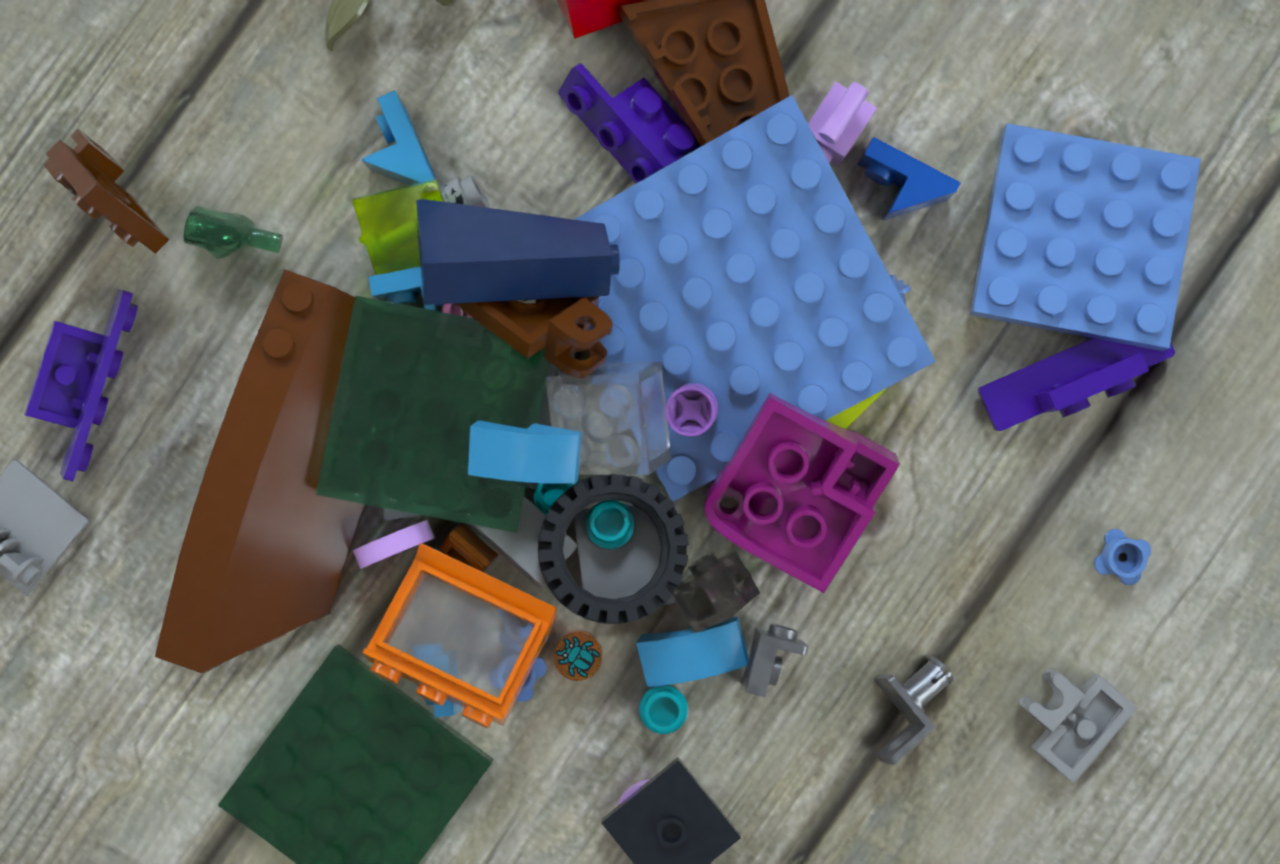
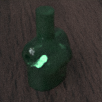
(226, 233)

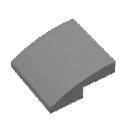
(619, 570)

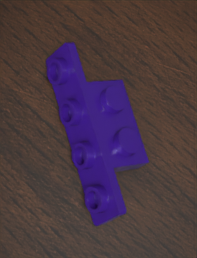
(632, 126)
(74, 376)
(1066, 381)

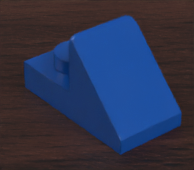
(917, 181)

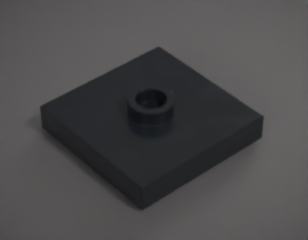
(671, 821)

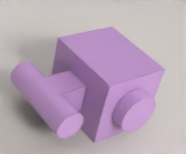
(841, 120)

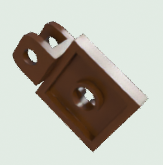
(91, 176)
(554, 323)

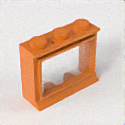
(460, 636)

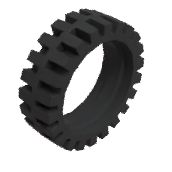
(671, 536)

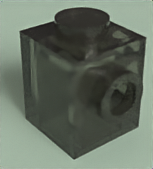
(715, 590)

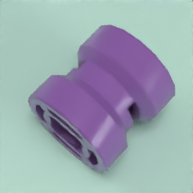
(685, 414)

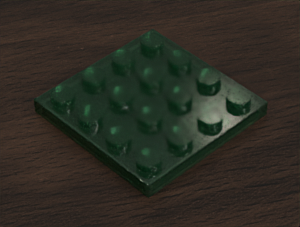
(407, 408)
(355, 772)

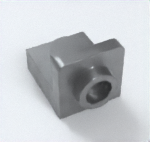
(763, 663)

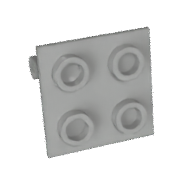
(33, 526)

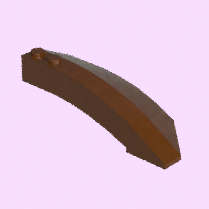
(259, 538)

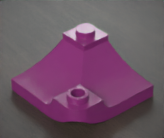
(799, 491)

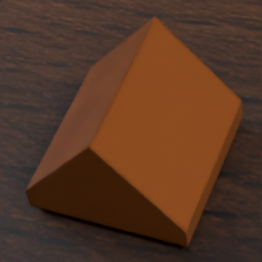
(468, 548)

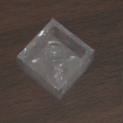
(618, 414)

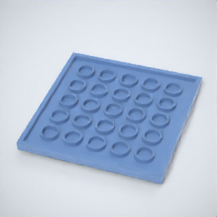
(754, 283)

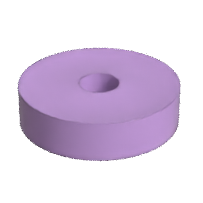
(393, 544)

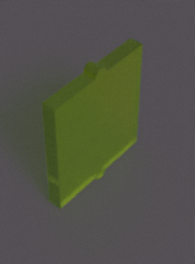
(390, 225)

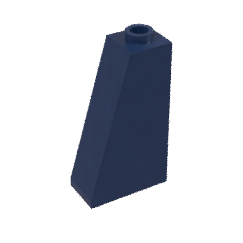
(509, 255)

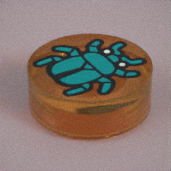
(578, 655)

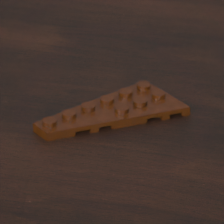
(710, 58)

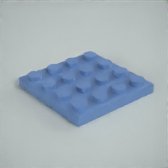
(1085, 237)

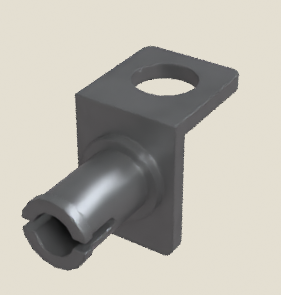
(910, 700)

